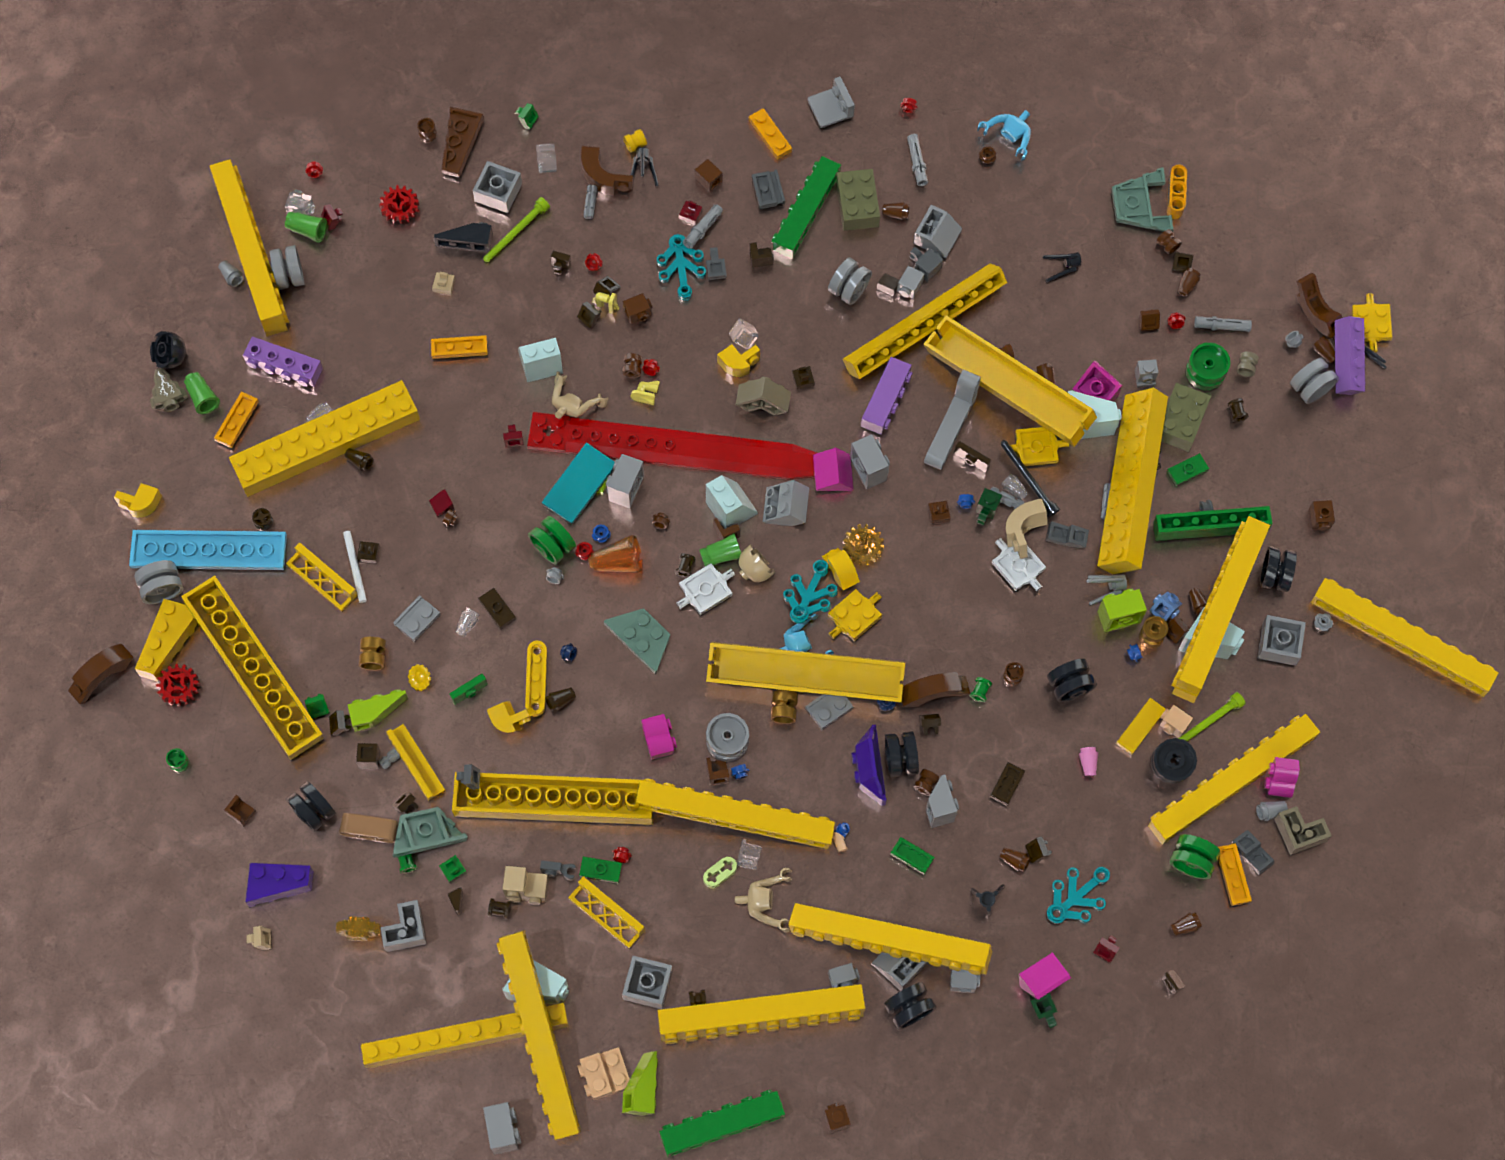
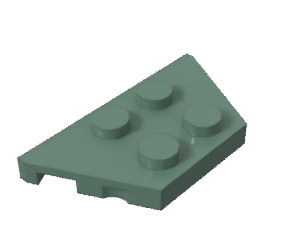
(641, 635)
(425, 831)

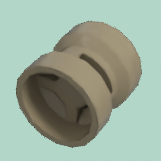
(1247, 364)

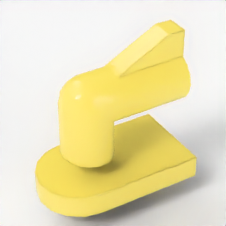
(600, 298)
(644, 397)

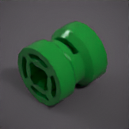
(176, 756)

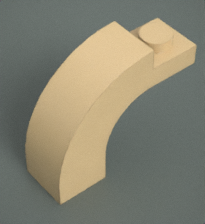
(1020, 521)

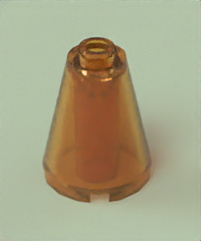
(618, 557)

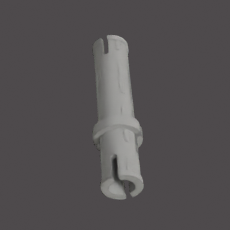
(918, 165)
(698, 231)
(1225, 324)

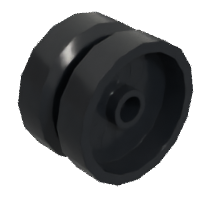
(1278, 569)
(1071, 680)
(1183, 754)
(900, 755)
(308, 808)
(910, 1005)

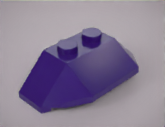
(869, 766)

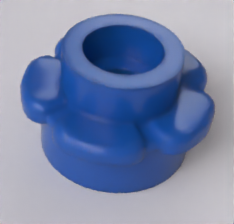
(966, 501)
(601, 529)
(1134, 652)
(740, 771)

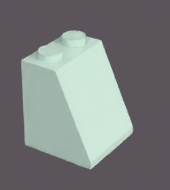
(541, 359)
(1106, 412)
(728, 502)
(1230, 643)
(552, 985)

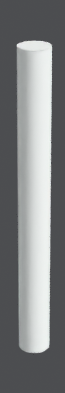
(354, 566)

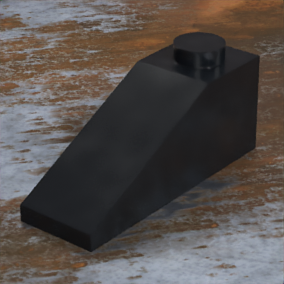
(467, 237)

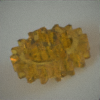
(866, 552)
(358, 928)

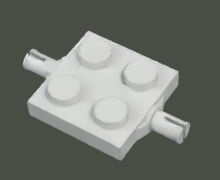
(1016, 570)
(705, 589)

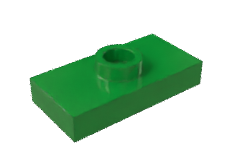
(1188, 469)
(468, 689)
(912, 855)
(600, 870)

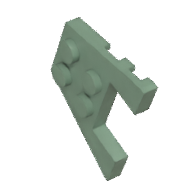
(1133, 202)

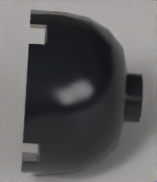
(167, 350)

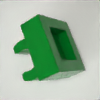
(527, 115)
(316, 706)
(452, 869)

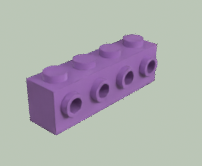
(1350, 355)
(282, 362)
(886, 395)

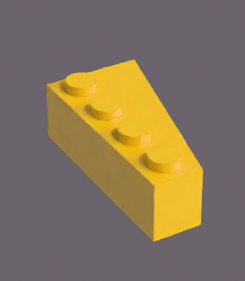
(166, 638)

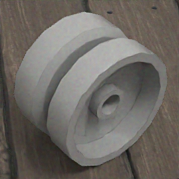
(286, 267)
(850, 281)
(1314, 380)
(158, 582)
(727, 726)

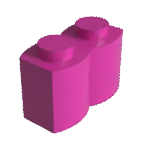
(658, 737)
(1282, 777)

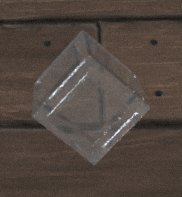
(546, 158)
(743, 334)
(748, 855)

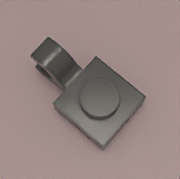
(715, 267)
(556, 868)

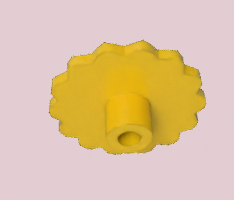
(419, 677)

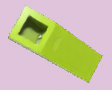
(370, 712)
(640, 1090)

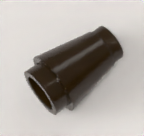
(360, 459)
(558, 699)

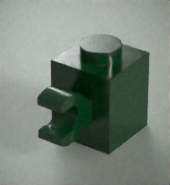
(987, 505)
(1045, 1008)

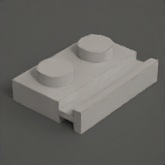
(417, 618)
(828, 709)

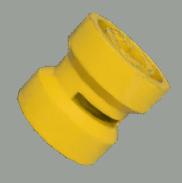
(635, 140)

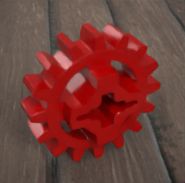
(408, 204)
(173, 692)

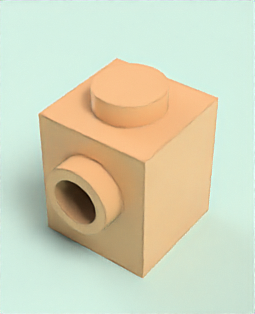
(1175, 721)

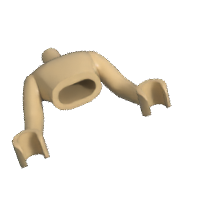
(571, 404)
(761, 899)

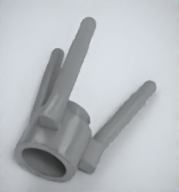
(1115, 583)

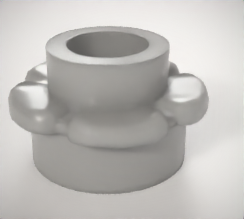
(1294, 339)
(554, 575)
(1323, 626)

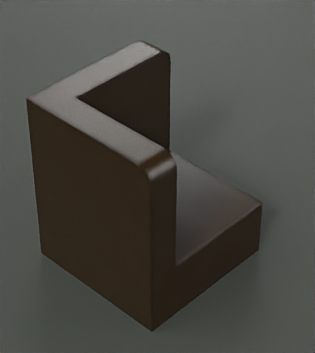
(760, 257)
(368, 755)

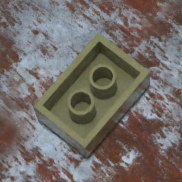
(857, 199)
(1184, 416)

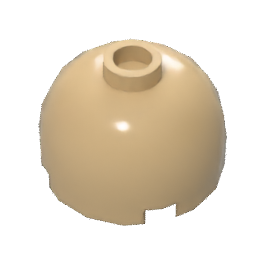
(754, 565)

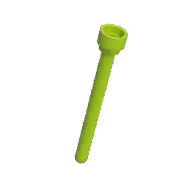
(540, 206)
(1235, 701)

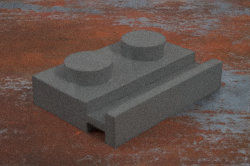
(768, 189)

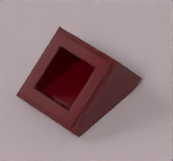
(441, 503)

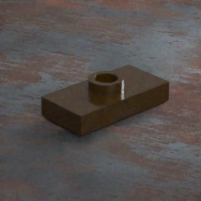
(972, 456)
(497, 608)
(1007, 783)

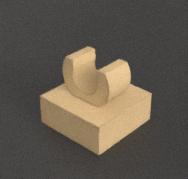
(443, 283)
(260, 938)

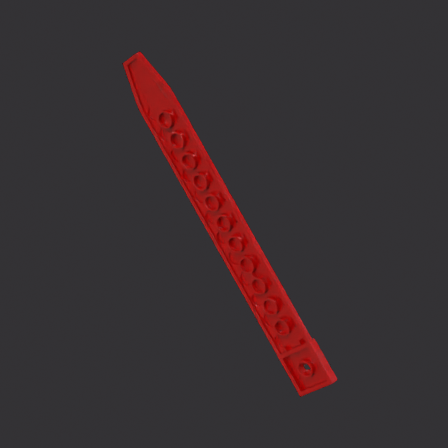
(672, 447)

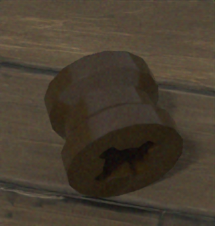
(260, 515)
(697, 998)

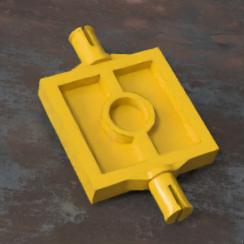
(1376, 321)
(1037, 446)
(854, 615)

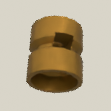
(1153, 632)
(372, 651)
(784, 704)

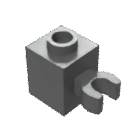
(927, 263)

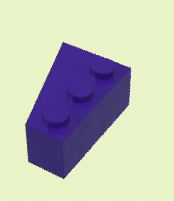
(277, 881)

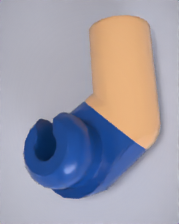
(839, 836)

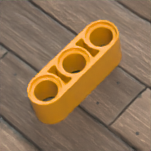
(1177, 184)

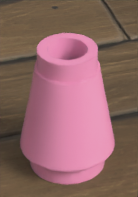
(1089, 760)

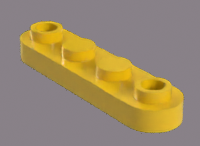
(536, 677)

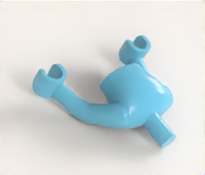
(1013, 129)
(798, 640)

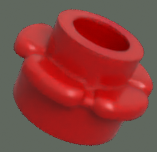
(909, 105)
(314, 169)
(590, 263)
(1176, 320)
(650, 367)
(584, 546)
(621, 855)

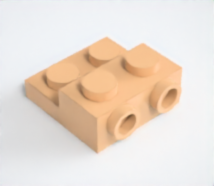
(604, 1073)

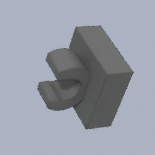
(470, 776)

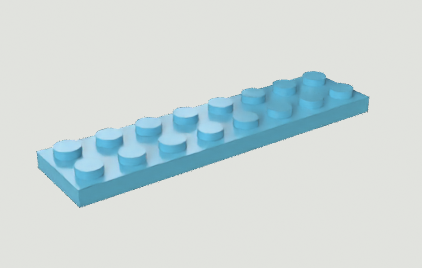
(210, 549)

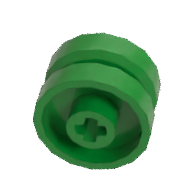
(1207, 366)
(552, 540)
(1195, 856)

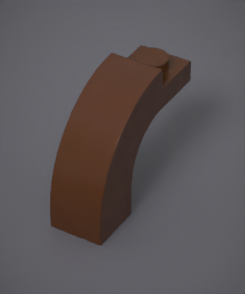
(597, 176)
(1315, 307)
(96, 669)
(934, 687)

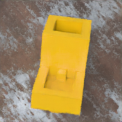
(736, 363)
(142, 503)
(842, 568)
(506, 720)

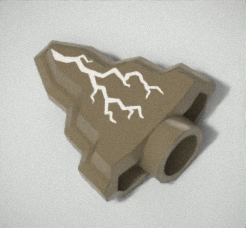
(166, 392)

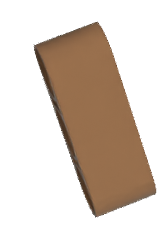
(368, 828)

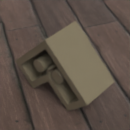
(763, 394)
(1299, 835)

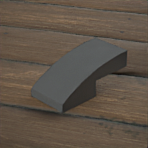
(1068, 536)
(1253, 853)

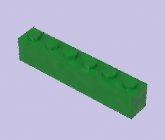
(806, 207)
(1206, 522)
(722, 1123)

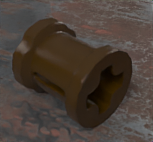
(1238, 410)
(685, 565)
(493, 911)

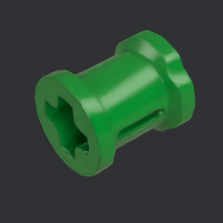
(980, 690)
(406, 864)

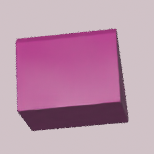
(1098, 383)
(833, 471)
(1043, 976)

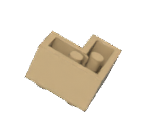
(524, 886)

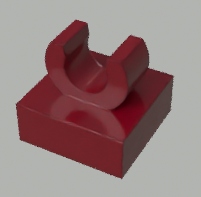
(690, 212)
(332, 216)
(513, 437)
(1106, 948)

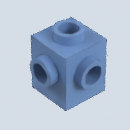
(1166, 606)

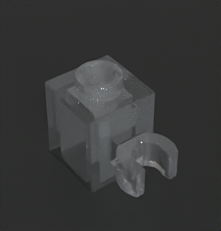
(299, 203)

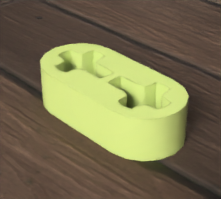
(723, 876)

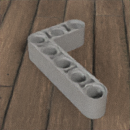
(964, 398)

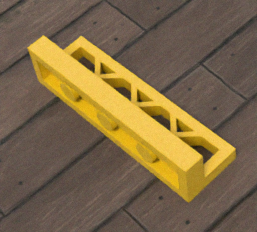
(325, 571)
(415, 762)
(612, 907)

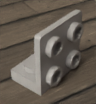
(832, 104)

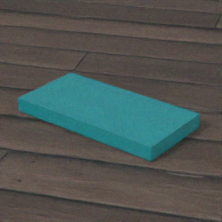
(579, 483)

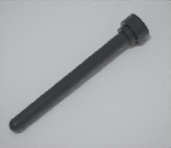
(1051, 507)

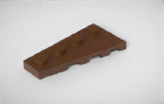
(461, 135)

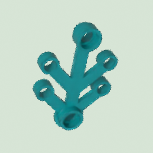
(680, 263)
(809, 595)
(1075, 897)

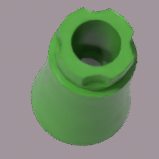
(306, 225)
(201, 394)
(721, 551)

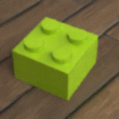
(1121, 610)

